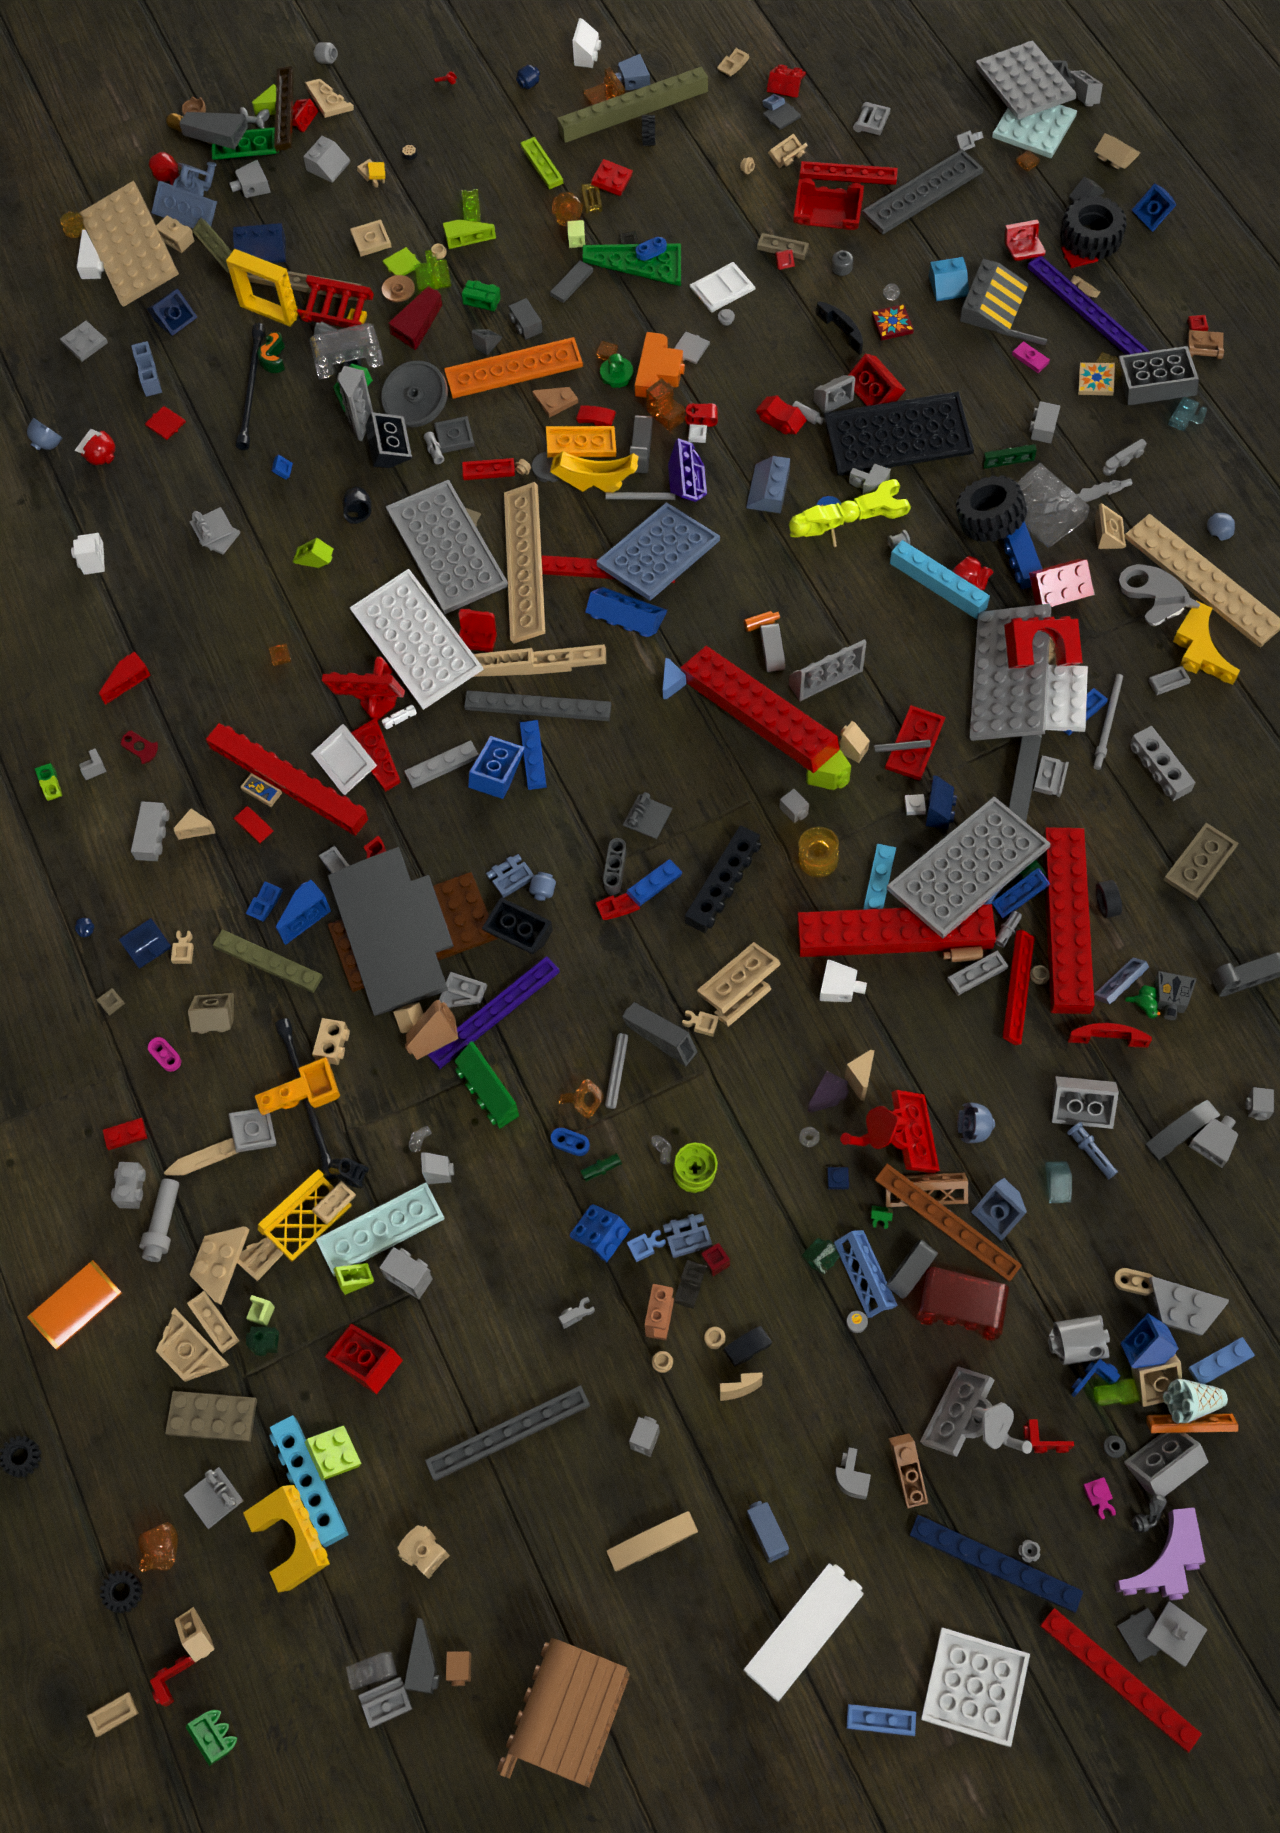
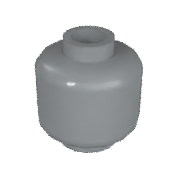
(325, 53)

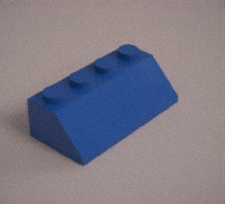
(625, 611)

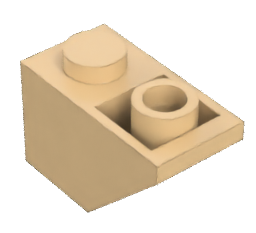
(853, 742)

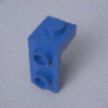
(1105, 1371)

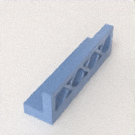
(868, 1269)

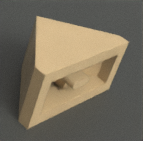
(193, 825)

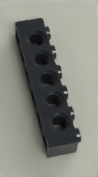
(742, 839)

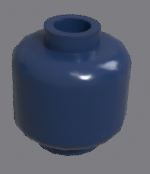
(528, 76)

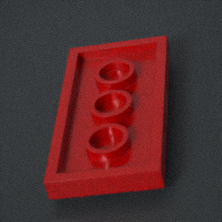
(917, 726)

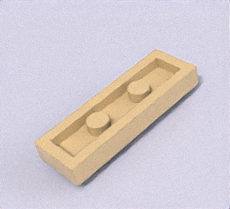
(744, 1003)
(213, 1322)

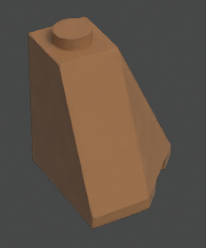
(432, 1030)

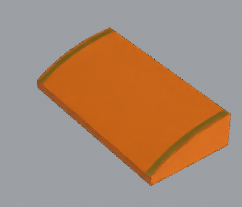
(74, 1305)

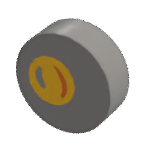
(857, 1321)

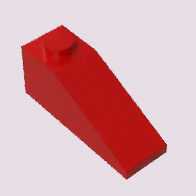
(125, 676)

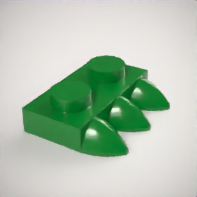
(209, 1736)

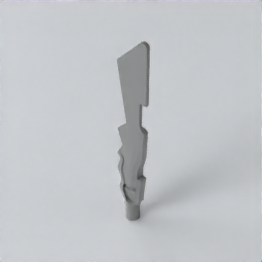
(1097, 491)

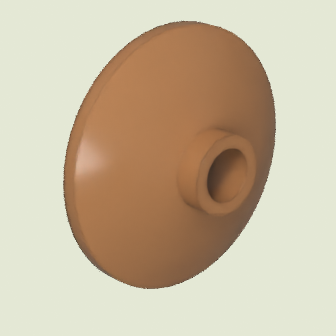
(398, 288)

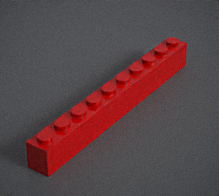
(288, 779)

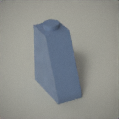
(767, 1531)

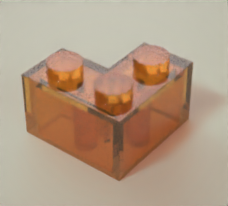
(663, 406)

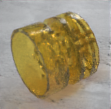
(818, 852)

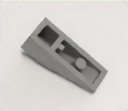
(1087, 88)

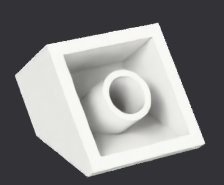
(585, 45)

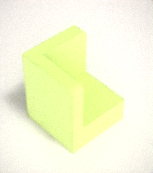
(576, 233)
(260, 1311)

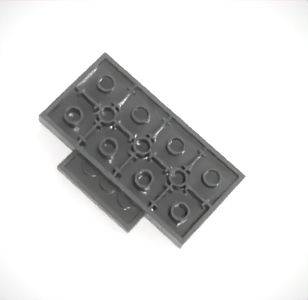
(392, 930)

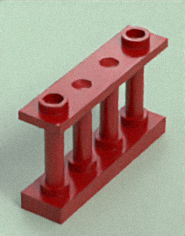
(331, 287)

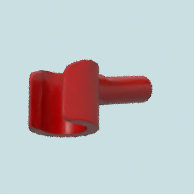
(450, 77)

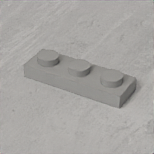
(977, 973)

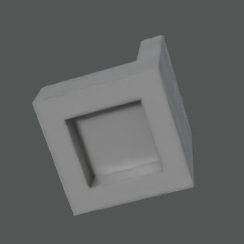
(93, 766)

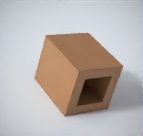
(458, 1668)

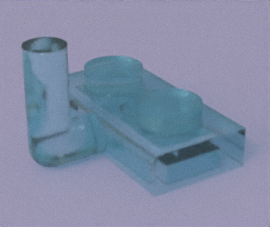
(1185, 413)

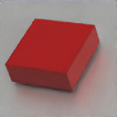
(784, 259)
(1197, 323)

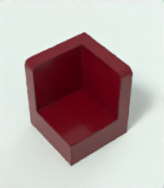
(716, 1259)

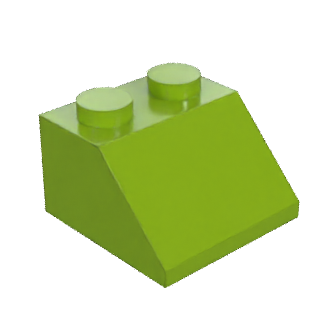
(831, 774)

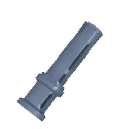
(1084, 1143)

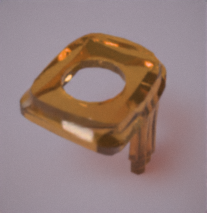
(578, 1098)

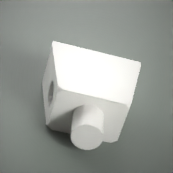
(840, 983)

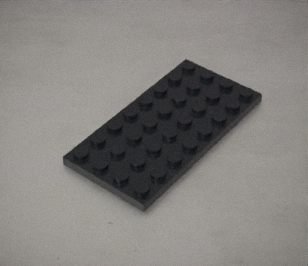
(899, 433)

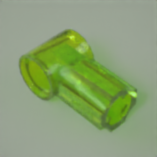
(1121, 1392)

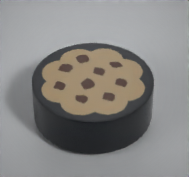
(409, 151)

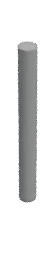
(640, 495)

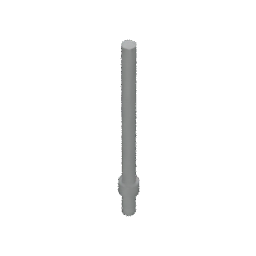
(1101, 750)

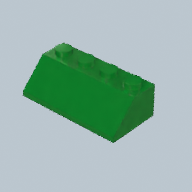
(252, 143)
(486, 1086)

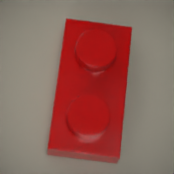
(125, 1134)

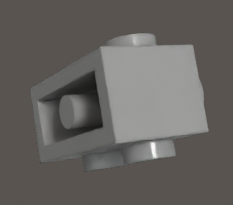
(128, 1185)

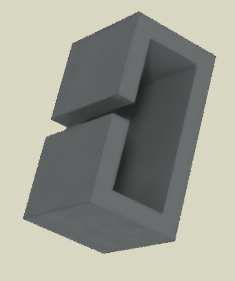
(525, 319)

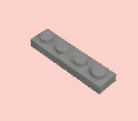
(441, 764)

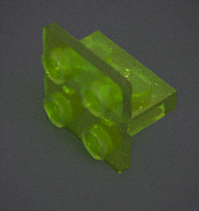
(433, 273)

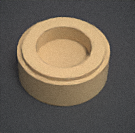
(714, 1337)

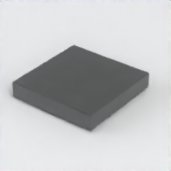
(454, 434)

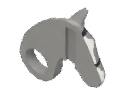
(1167, 591)

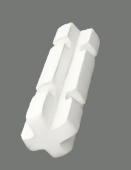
(399, 716)

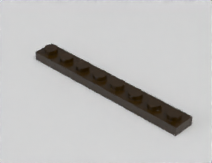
(284, 108)

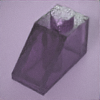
(828, 1093)

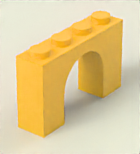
(308, 1554)

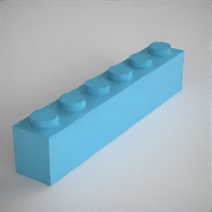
(939, 579)

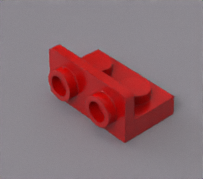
(303, 113)

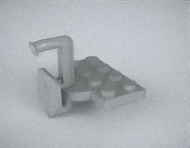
(962, 1409)

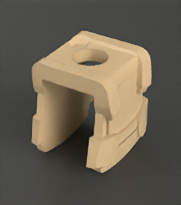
(422, 1550)

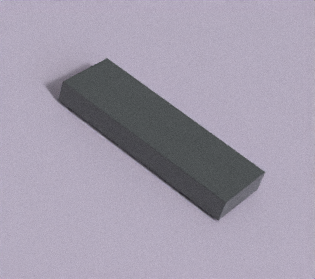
(571, 281)

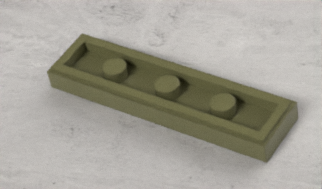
(212, 242)

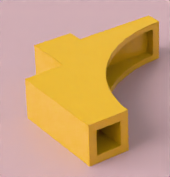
(586, 473)
(1201, 652)

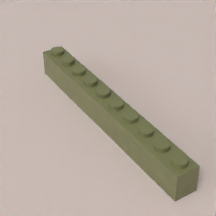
(632, 104)

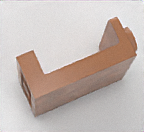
(659, 1312)

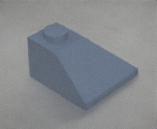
(1000, 1208)

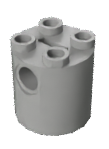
(1079, 1340)

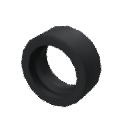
(1108, 899)

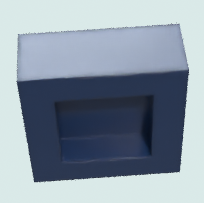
(838, 1178)

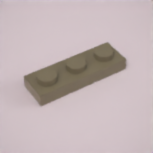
(774, 244)

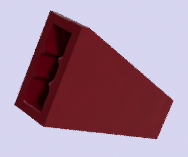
(416, 318)

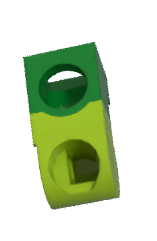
(49, 781)

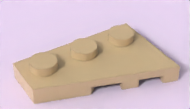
(326, 99)

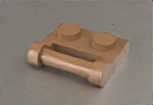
(1205, 343)

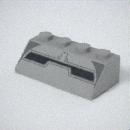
(355, 399)

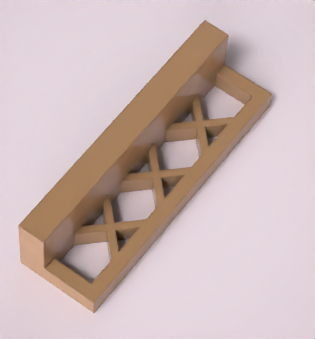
(937, 1182)

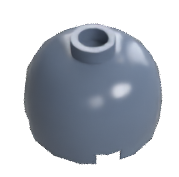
(42, 436)
(975, 1123)

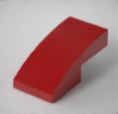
(598, 415)
(253, 824)
(616, 907)

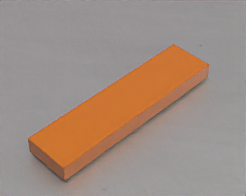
(1207, 1423)

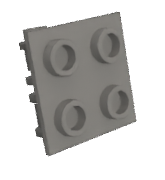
(211, 526)
(213, 1497)

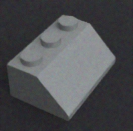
(1084, 1101)
(1166, 1462)

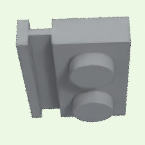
(1050, 776)
(385, 1702)

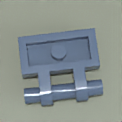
(513, 879)
(690, 1240)

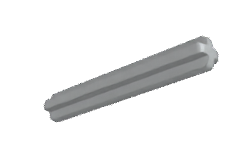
(616, 1071)

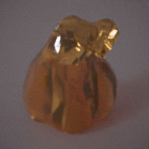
(158, 1547)

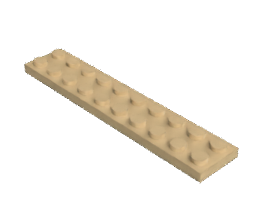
(524, 563)
(1204, 580)

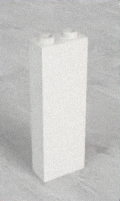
(804, 1631)

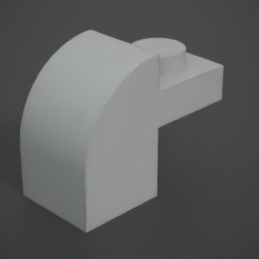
(870, 481)
(849, 1481)

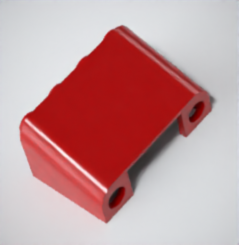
(828, 206)

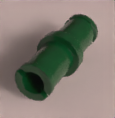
(601, 1167)

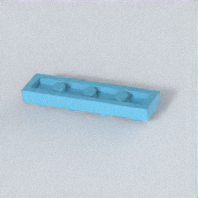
(879, 877)

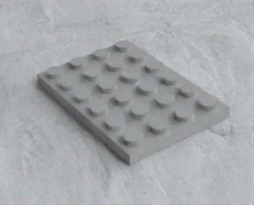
(1025, 80)

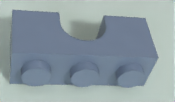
(147, 369)

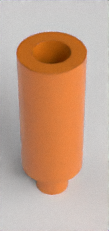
(763, 619)

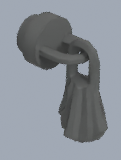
(1140, 1521)

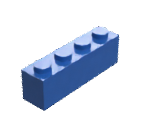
(1022, 555)

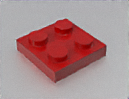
(612, 177)

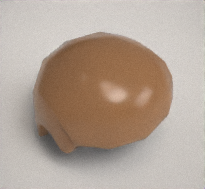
(194, 105)

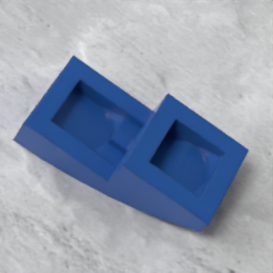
(265, 901)

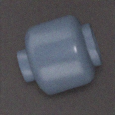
(542, 886)

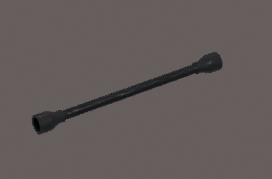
(243, 438)
(284, 1030)

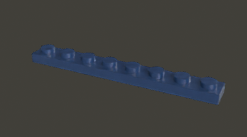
(996, 1564)

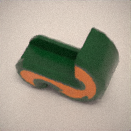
(269, 351)

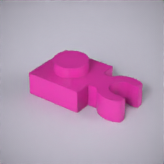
(1099, 1494)

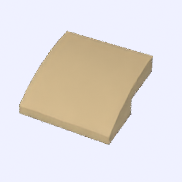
(748, 1383)

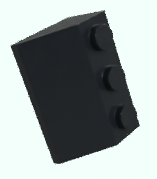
(387, 440)
(518, 926)

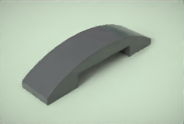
(1182, 1129)

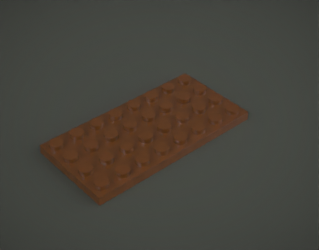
(463, 915)

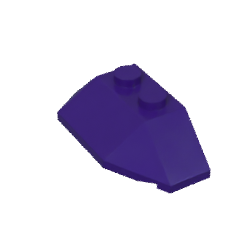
(686, 472)

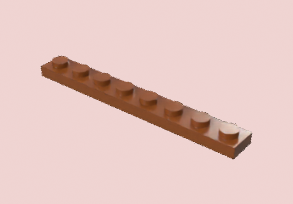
(948, 1222)

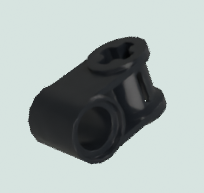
(351, 1173)

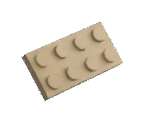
(738, 977)

